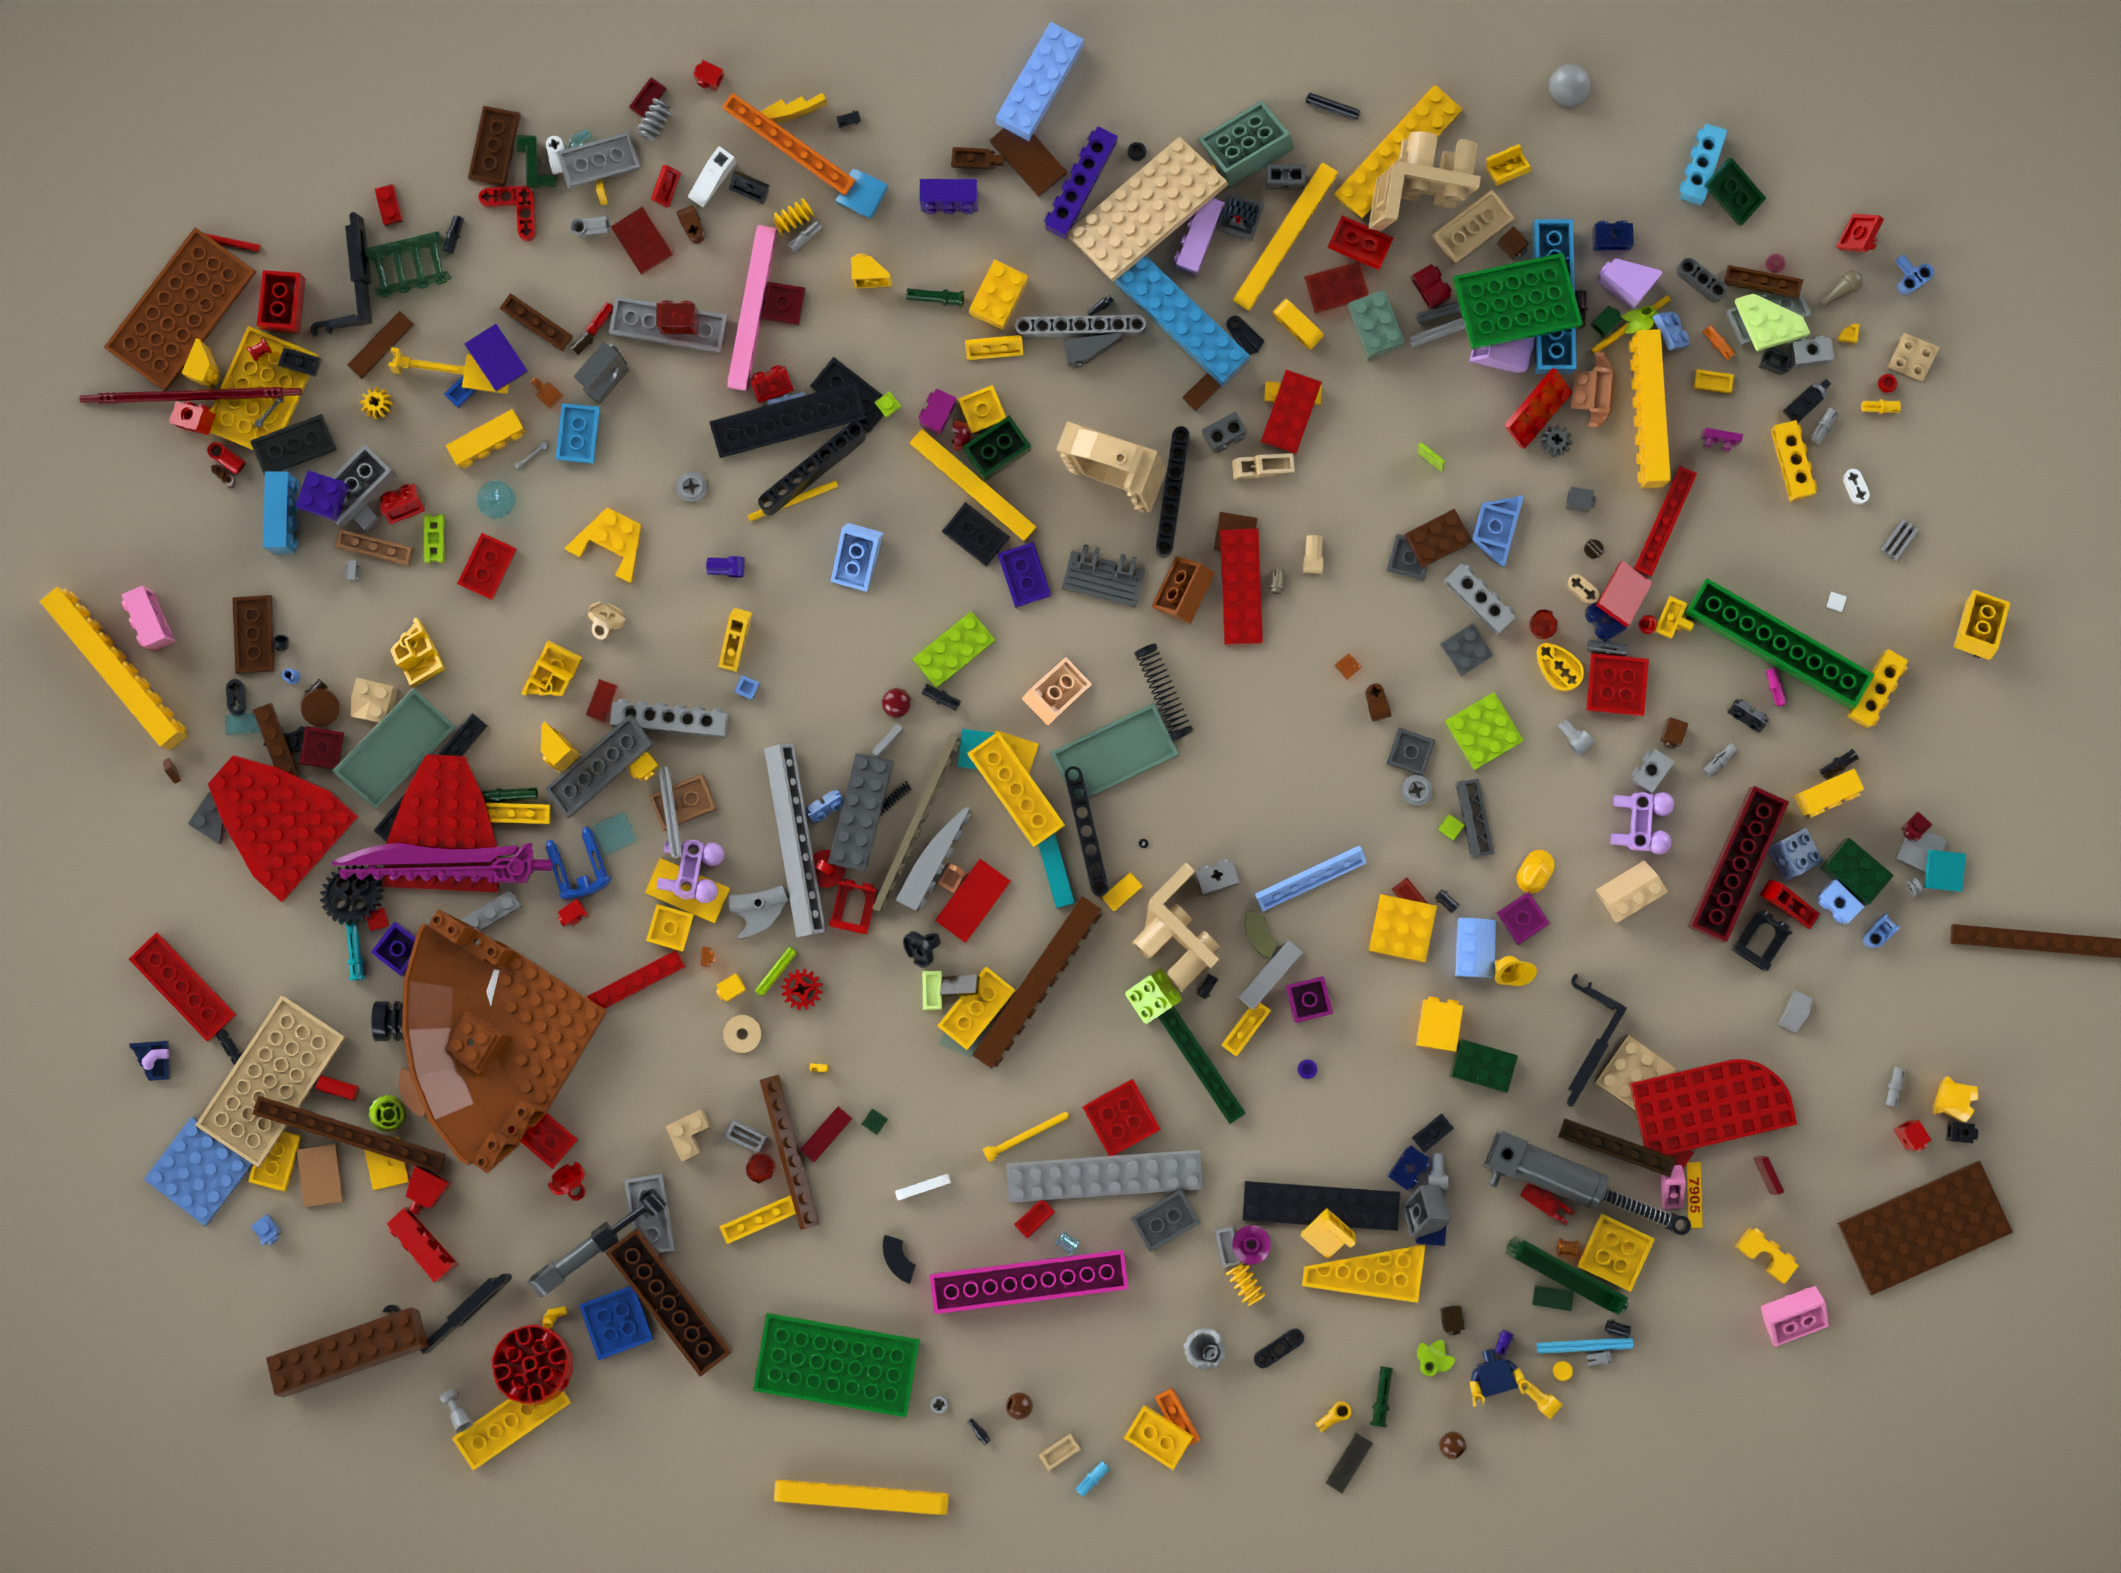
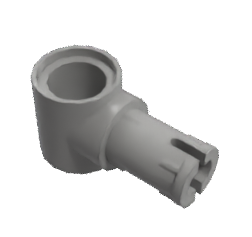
(1579, 741)
(1437, 1175)

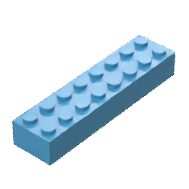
(1183, 320)
(1557, 348)

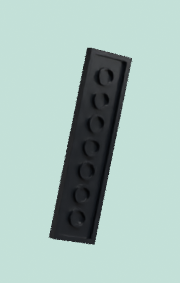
(787, 419)
(1305, 1203)

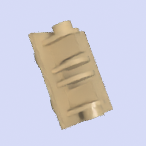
(1913, 357)

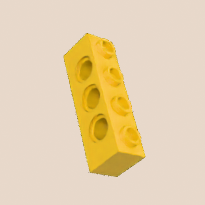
(1789, 470)
(1898, 667)

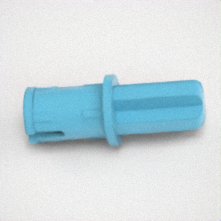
(1092, 1478)

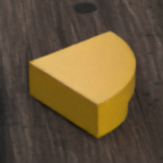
(600, 188)
(1849, 334)
(819, 1067)

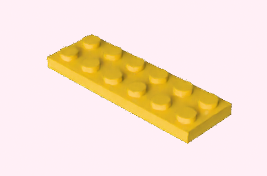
(1016, 789)
(504, 1427)

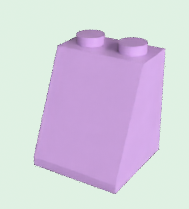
(1628, 280)
(1507, 356)

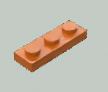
(1175, 1412)

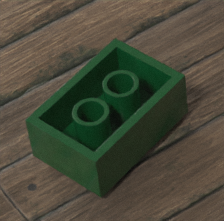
(996, 448)
(1857, 871)
(1483, 1065)

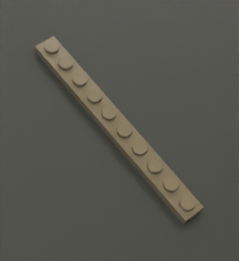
(913, 831)

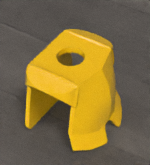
(1955, 1099)

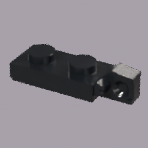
(1806, 401)

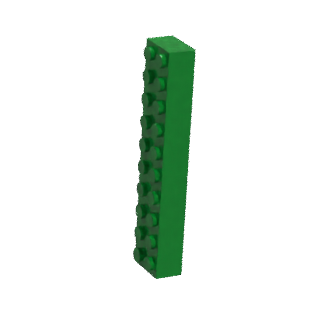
(1779, 644)

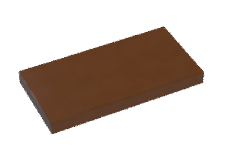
(494, 146)
(1029, 160)
(253, 634)

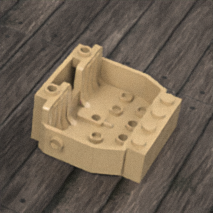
(1113, 463)

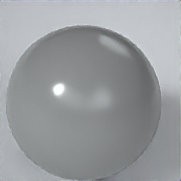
(1569, 85)

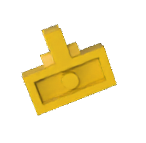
(1673, 618)

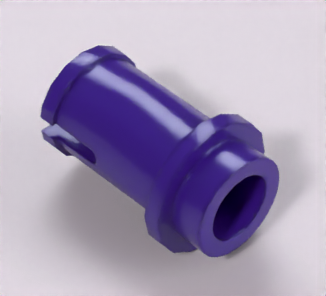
(1503, 1342)

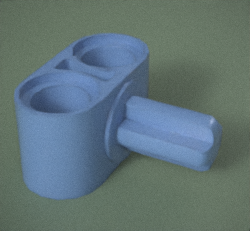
(1912, 275)

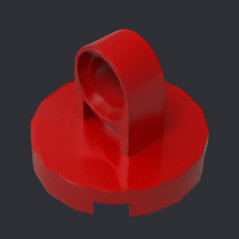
(827, 874)
(567, 1179)

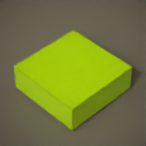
(1451, 827)

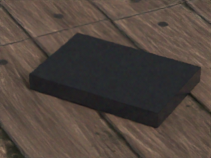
(975, 534)

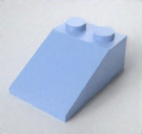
(856, 556)

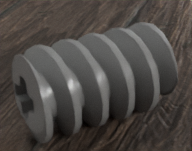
(653, 120)

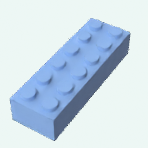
(1039, 81)

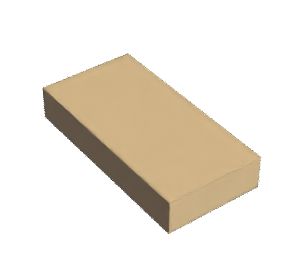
(1059, 1451)

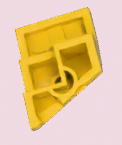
(417, 655)
(552, 671)

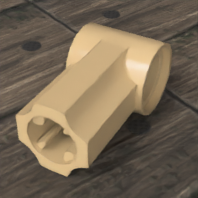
(1313, 555)

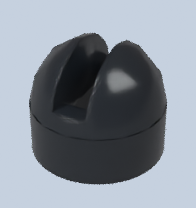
(280, 642)

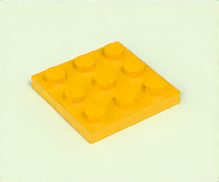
(1402, 928)
(1615, 1252)

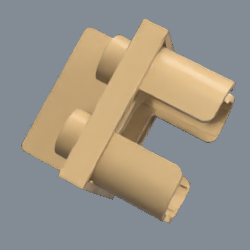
(1415, 175)
(1165, 924)

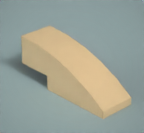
(1263, 466)

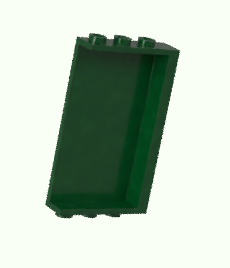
(1567, 1275)

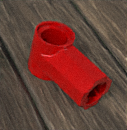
(226, 458)

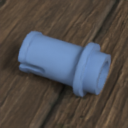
(295, 677)

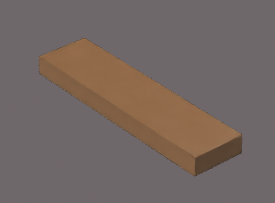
(374, 547)

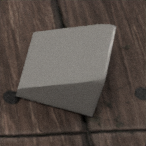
(366, 518)

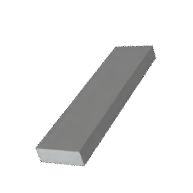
(1270, 975)

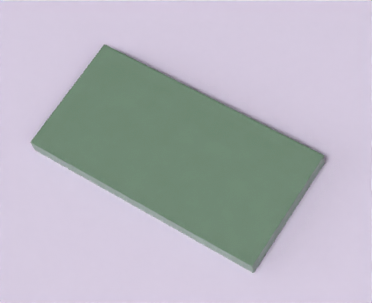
(394, 748)
(1116, 751)

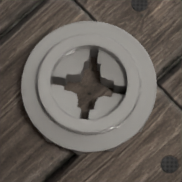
(684, 482)
(1419, 781)

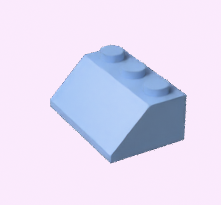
(1475, 948)

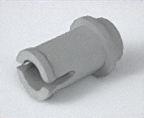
(1600, 1358)

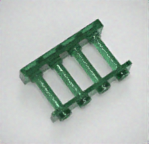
(413, 246)

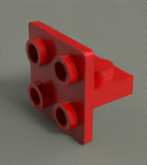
(401, 503)

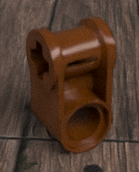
(690, 222)
(1377, 706)

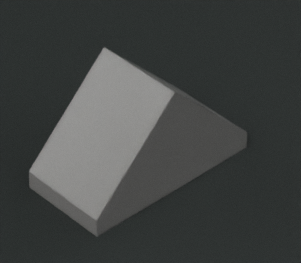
(1795, 1012)

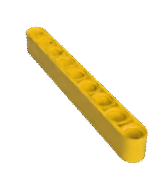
(1285, 236)
(861, 1497)

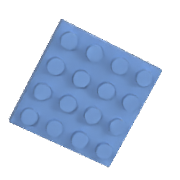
(197, 1172)

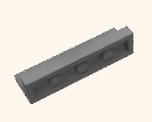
(1468, 821)

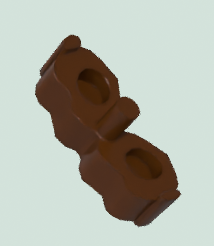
(220, 473)

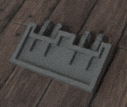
(1102, 580)

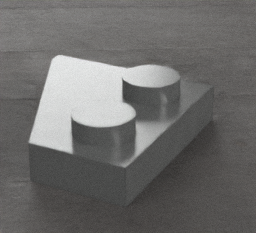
(207, 819)

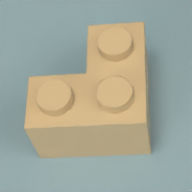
(683, 1133)

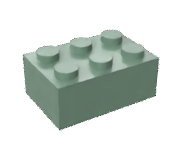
(1375, 324)

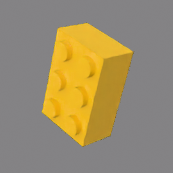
(999, 295)
(1982, 624)
(1829, 793)

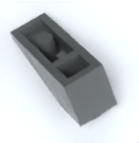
(1083, 350)

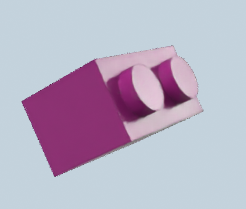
(937, 411)

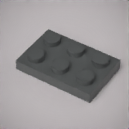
(1165, 1220)

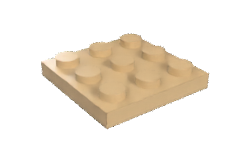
(1630, 1064)

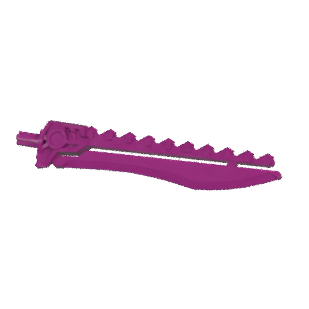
(503, 870)

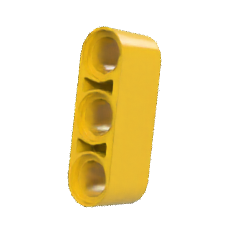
(1297, 324)

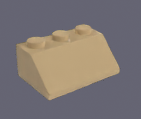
(1631, 891)

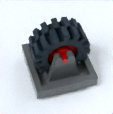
(1240, 216)

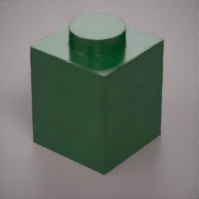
(1606, 320)

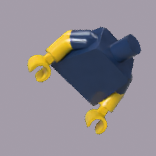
(1495, 1377)

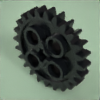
(333, 895)

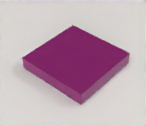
(1523, 918)

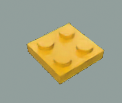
(981, 409)
(670, 927)

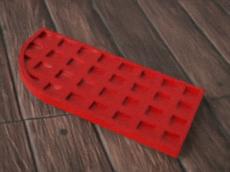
(1710, 1105)

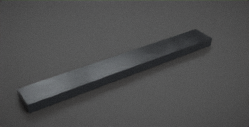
(456, 746)

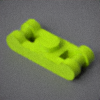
(434, 538)

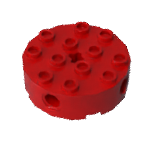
(515, 1374)

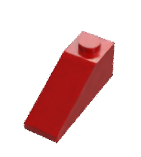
(1789, 903)

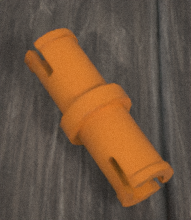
(1719, 342)

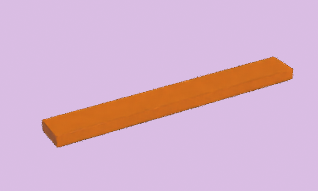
(788, 144)

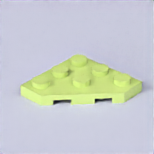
(1769, 323)

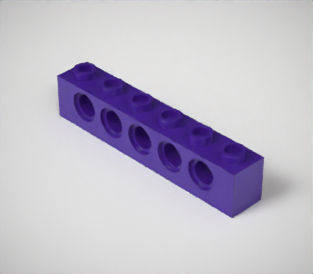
(1107, 142)

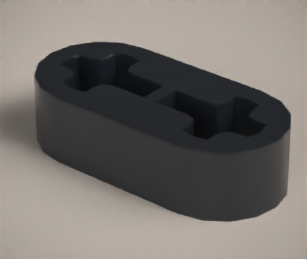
(240, 697)

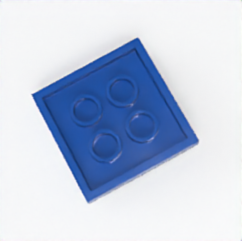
(616, 1322)

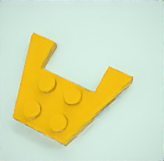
(614, 534)

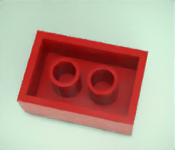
(281, 301)

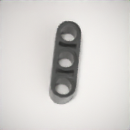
(1692, 279)

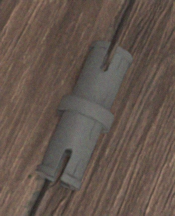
(1620, 648)

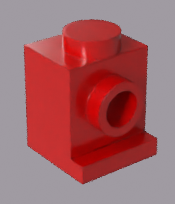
(572, 913)

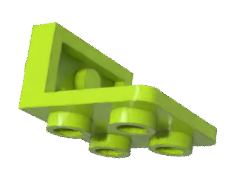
(1153, 996)

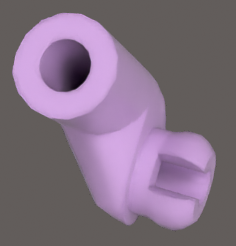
(152, 1056)

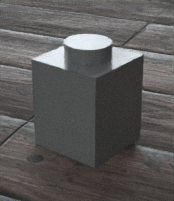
(1580, 499)

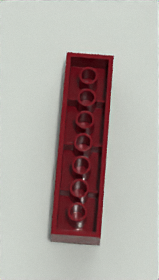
(1738, 864)

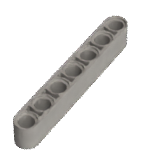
(1071, 321)

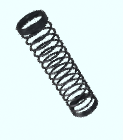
(1147, 650)

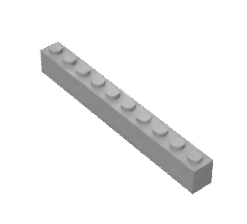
(794, 840)

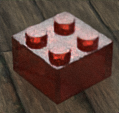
(677, 318)

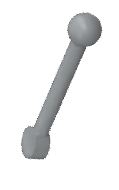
(543, 446)

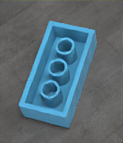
(280, 513)

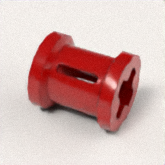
(259, 349)

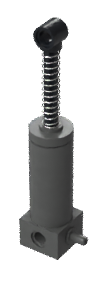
(1566, 1179)

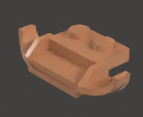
(1595, 390)

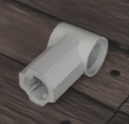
(592, 226)

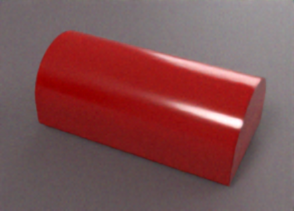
(337, 1088)

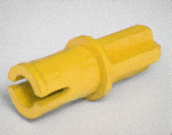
(1881, 406)

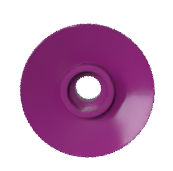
(1261, 1244)

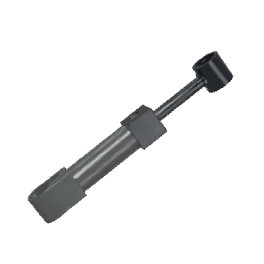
(600, 1240)

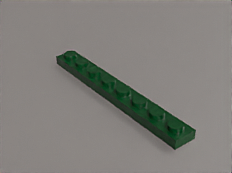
(1201, 1065)

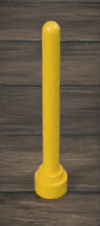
(992, 1152)

